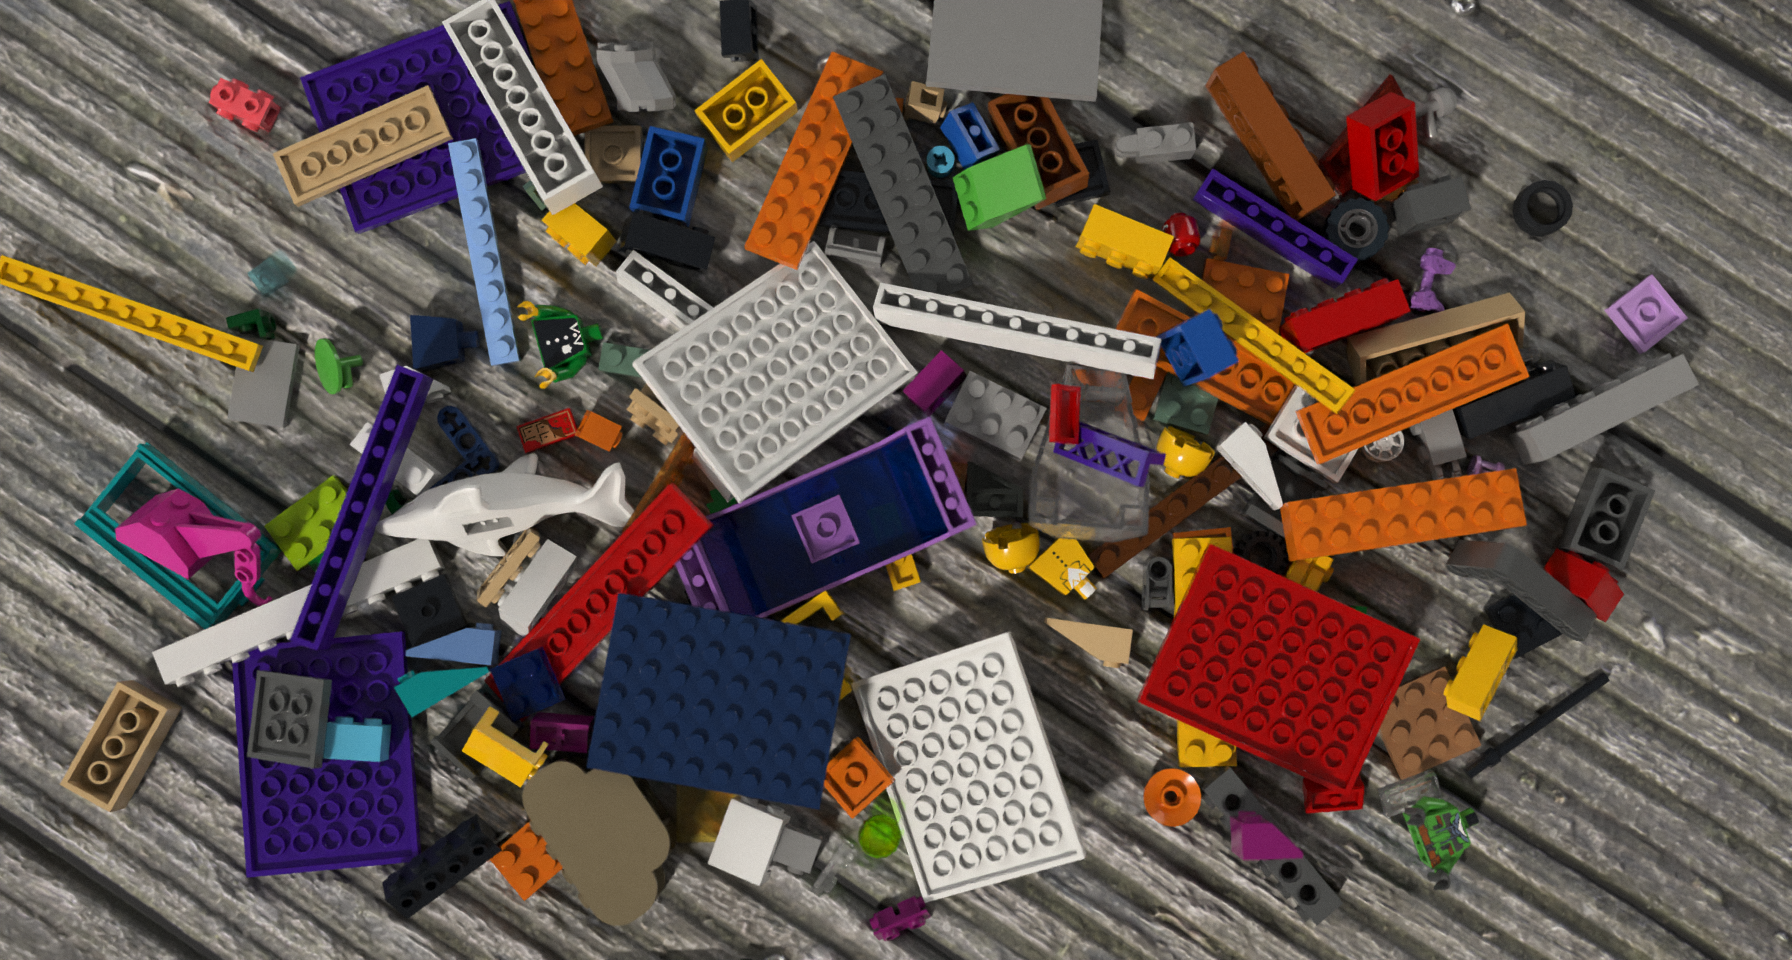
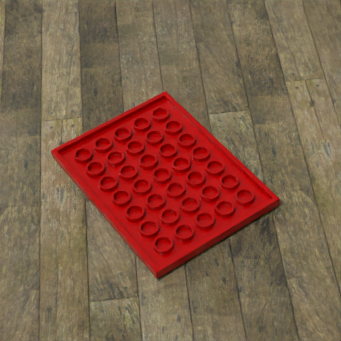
(1278, 669)

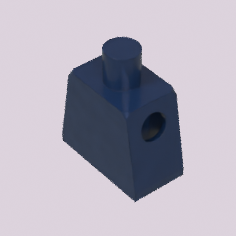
(439, 342)

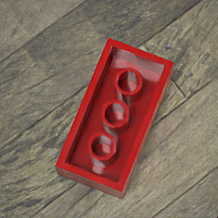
(1345, 318)

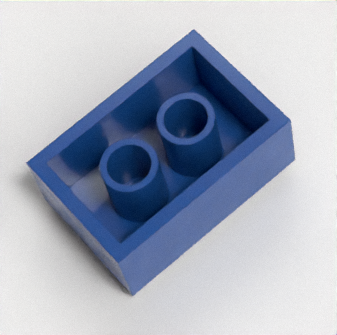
(669, 175)
(1198, 348)

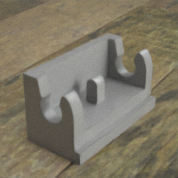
(855, 247)

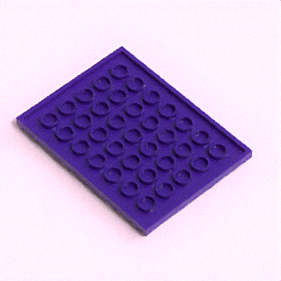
(393, 72)
(348, 808)

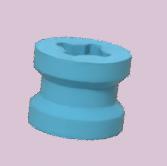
(937, 167)

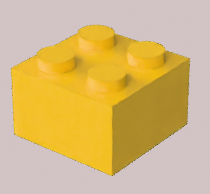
(584, 235)

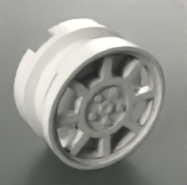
(1384, 449)

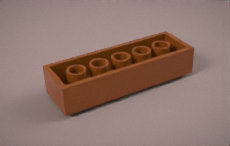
(1270, 137)

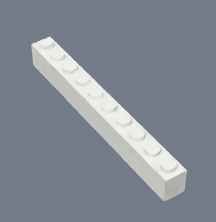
(1017, 330)
(278, 618)

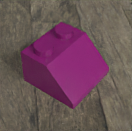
(1259, 839)

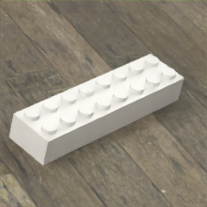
(522, 105)

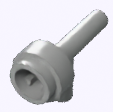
(1439, 104)

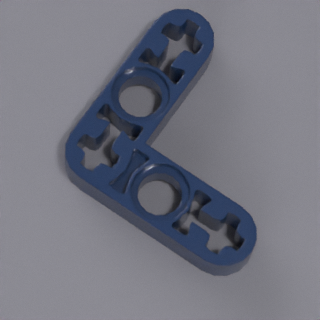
(471, 455)

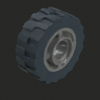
(1366, 216)

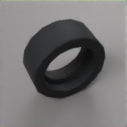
(1558, 194)

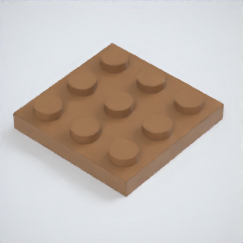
(1422, 729)

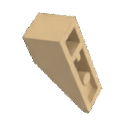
(1099, 641)

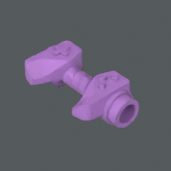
(1432, 263)

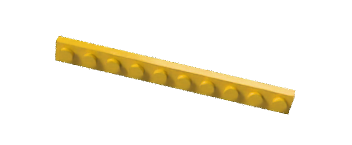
(129, 314)

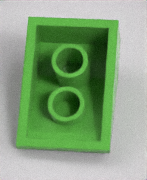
(999, 188)

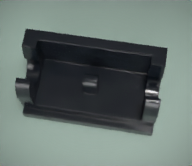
(739, 30)

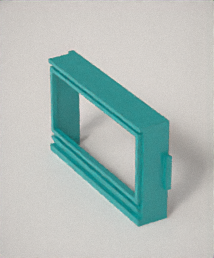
(172, 586)

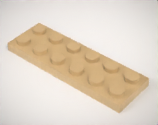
(362, 146)

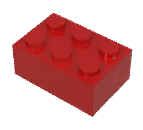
(1383, 146)

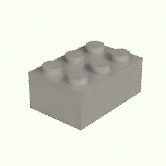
(995, 416)

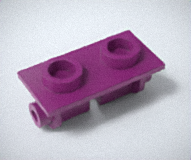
(910, 916)

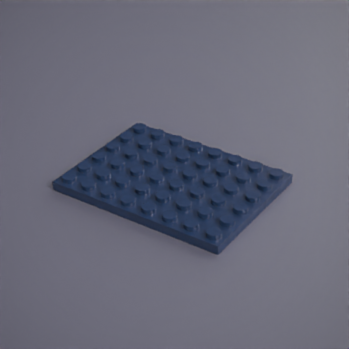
(718, 700)

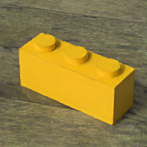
(1480, 672)

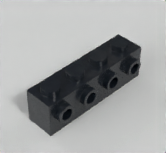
(1544, 388)
(441, 866)

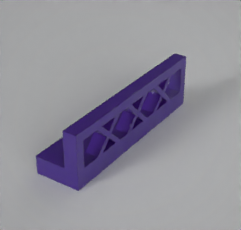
(1112, 443)

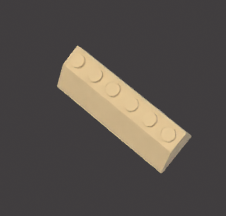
(1406, 342)

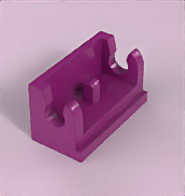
(935, 383)
(561, 732)

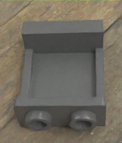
(1293, 484)
(454, 737)

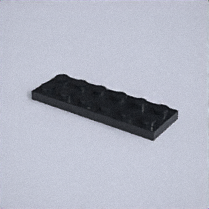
(856, 208)

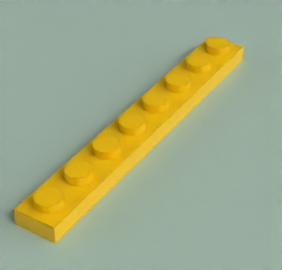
(1255, 336)

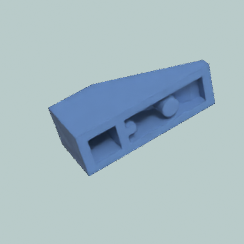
(467, 645)

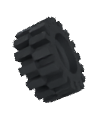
(1269, 540)

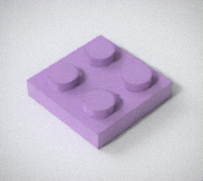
(1645, 314)

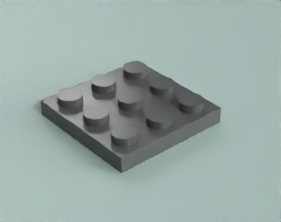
(289, 718)

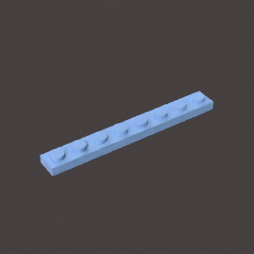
(484, 252)

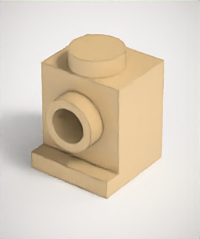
(924, 103)

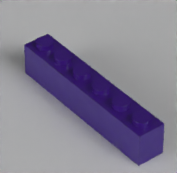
(1274, 229)

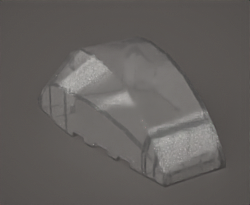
(1079, 500)

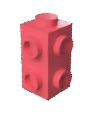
(236, 101)

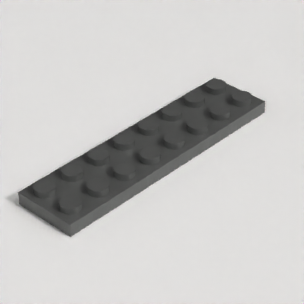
(902, 188)

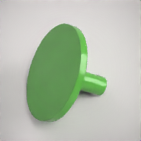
(332, 370)

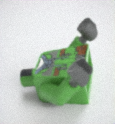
(1439, 835)

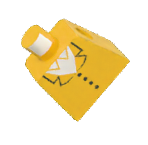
(1065, 567)

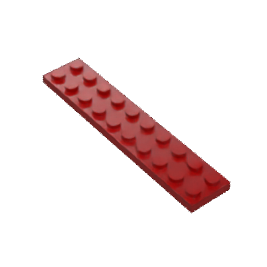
(629, 566)

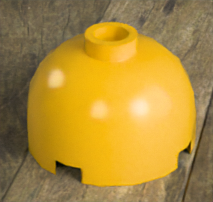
(1183, 453)
(1012, 548)

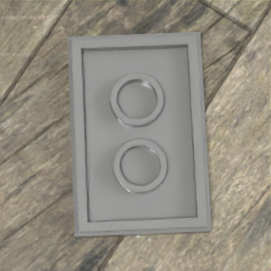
(267, 392)

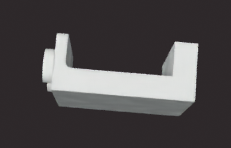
(748, 839)

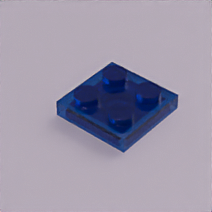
(527, 684)

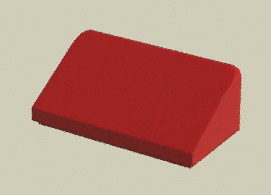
(1322, 799)

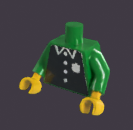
(560, 340)

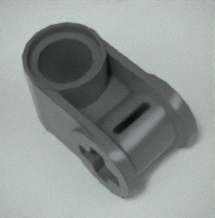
(1157, 586)

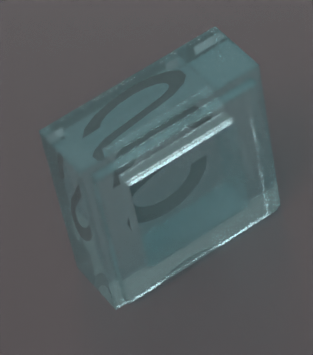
(268, 277)

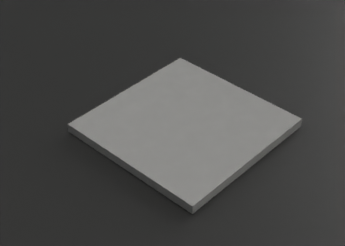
(1017, 47)

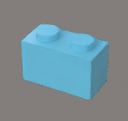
(357, 740)

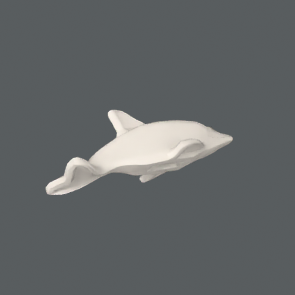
(495, 505)

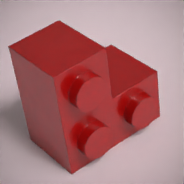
(1586, 581)

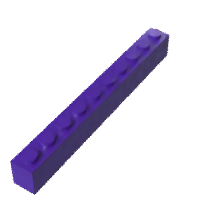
(361, 509)

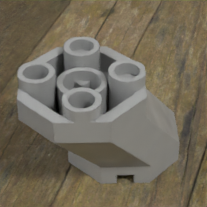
(635, 76)

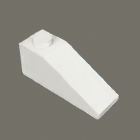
(1250, 458)

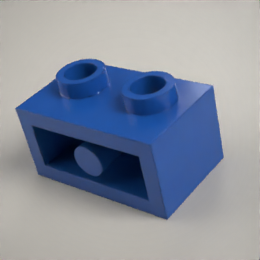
(969, 136)

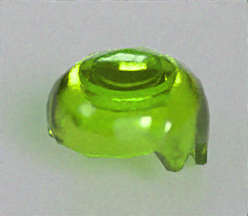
(879, 836)

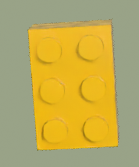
(746, 110)
(1124, 242)

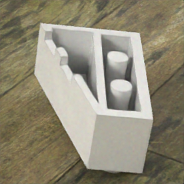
(536, 588)

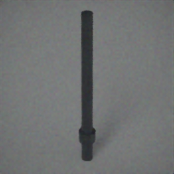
(1492, 757)

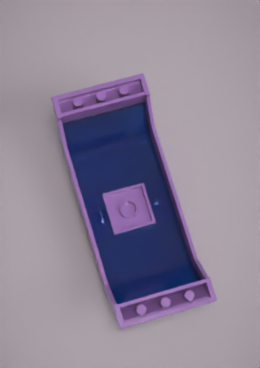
(828, 526)

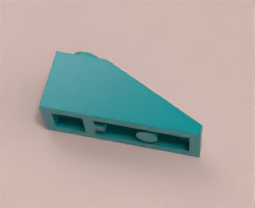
(429, 687)

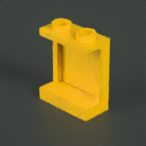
(821, 601)
(501, 752)

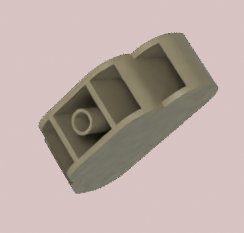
(604, 834)

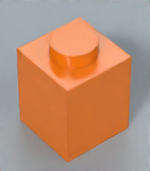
(599, 431)

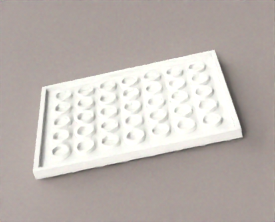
(774, 371)
(969, 768)

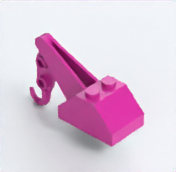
(185, 536)

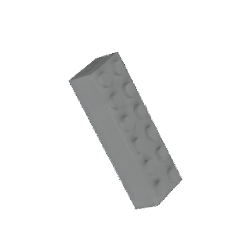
(1602, 408)

